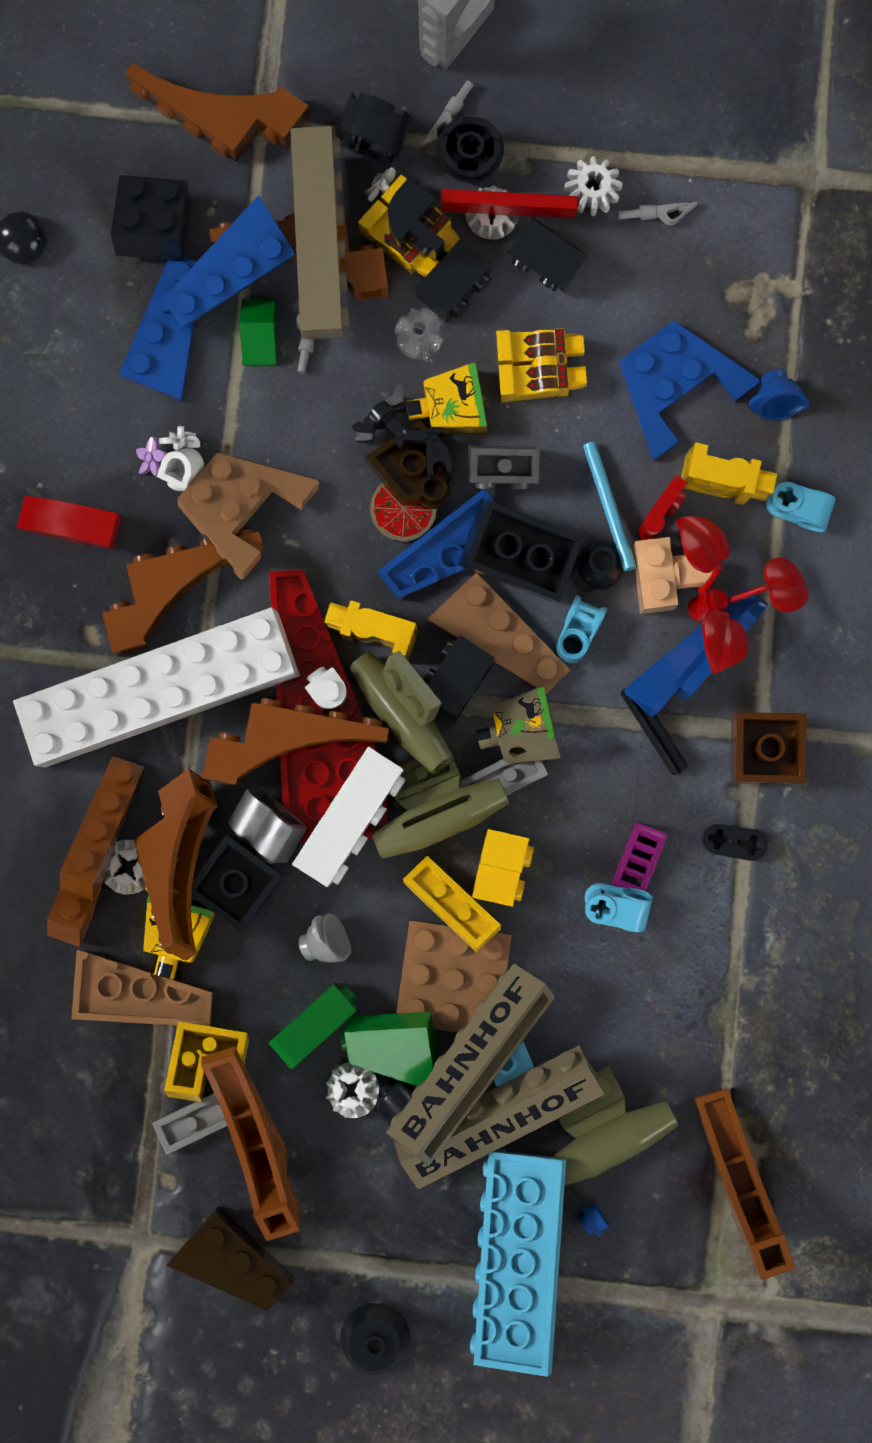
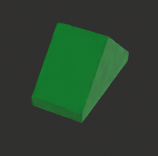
(258, 332)

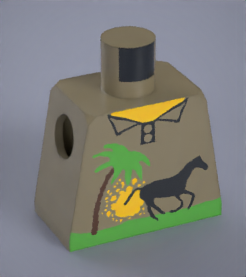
(522, 729)

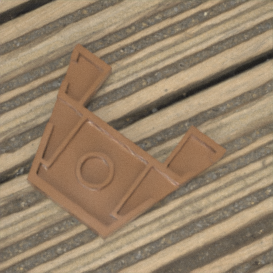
(228, 496)

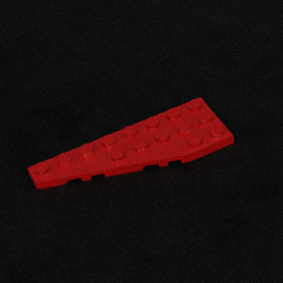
(314, 773)

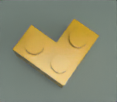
(500, 868)
(193, 1041)

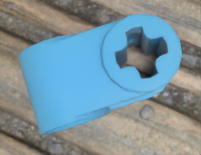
(806, 506)
(580, 624)
(622, 906)

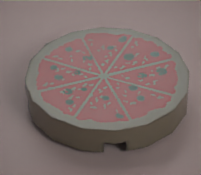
(399, 521)

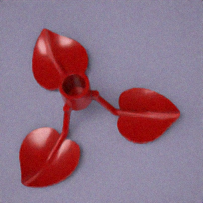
(725, 638)

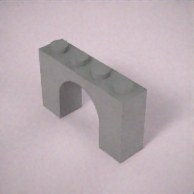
(448, 27)

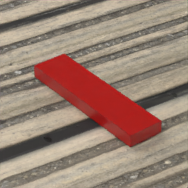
(509, 203)

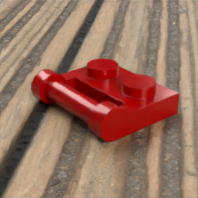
(666, 504)

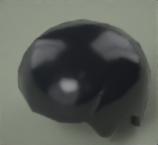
(22, 237)

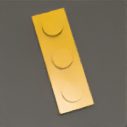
(452, 904)

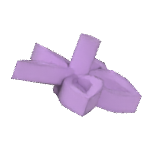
(151, 455)

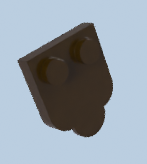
(406, 473)

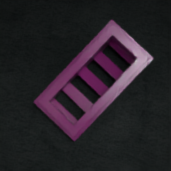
(650, 833)

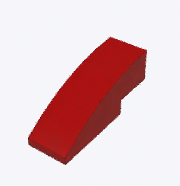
(69, 522)

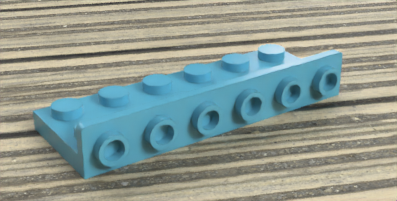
(518, 1262)

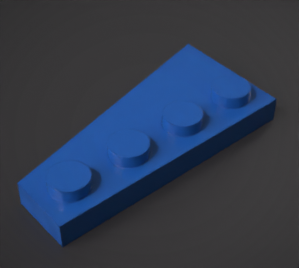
(234, 262)
(161, 346)
(433, 554)

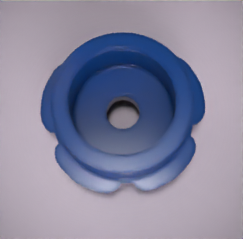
(593, 1220)

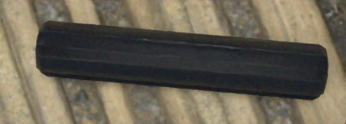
(658, 736)

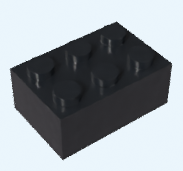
(520, 551)

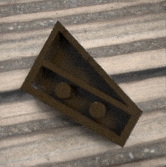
(232, 1262)

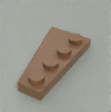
(493, 626)
(130, 995)

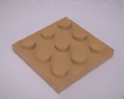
(448, 975)

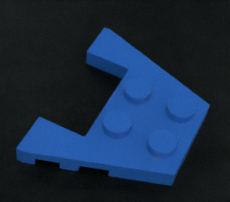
(667, 370)

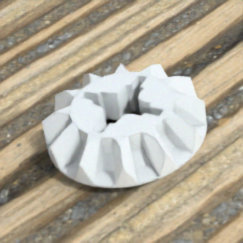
(481, 224)
(124, 882)
(366, 1090)

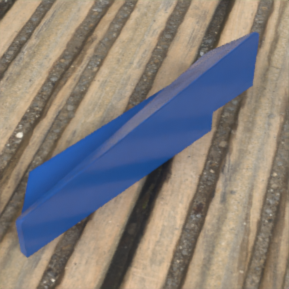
(686, 664)

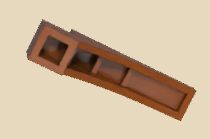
(223, 120)
(363, 267)
(157, 587)
(279, 731)
(91, 852)
(170, 855)
(256, 1143)
(743, 1185)

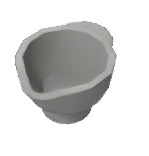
(325, 940)

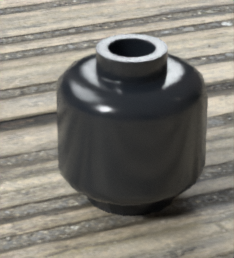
(393, 1099)

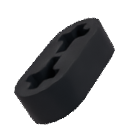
(735, 834)

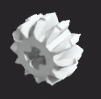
(597, 174)

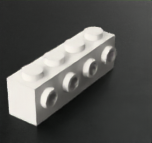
(348, 818)

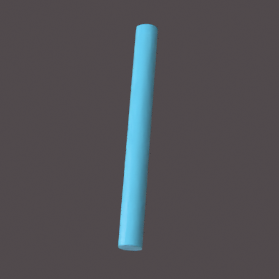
(609, 506)

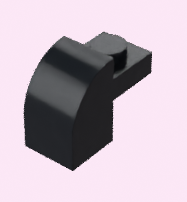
(406, 216)

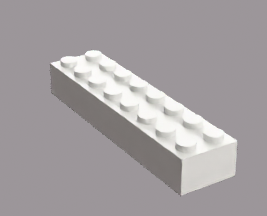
(156, 688)

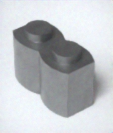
(266, 826)

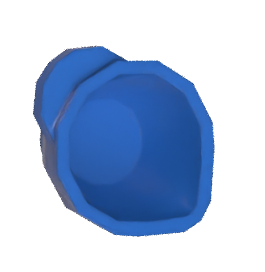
(778, 397)

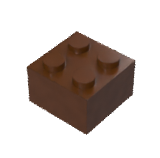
(768, 748)

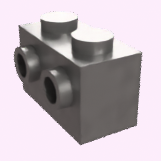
(503, 465)

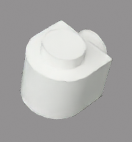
(180, 468)
(327, 689)

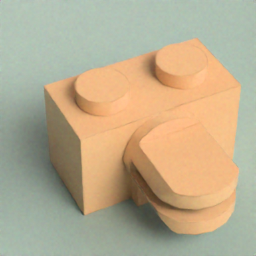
(662, 574)

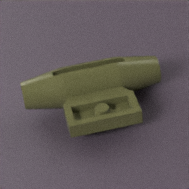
(405, 706)
(436, 808)
(608, 1133)

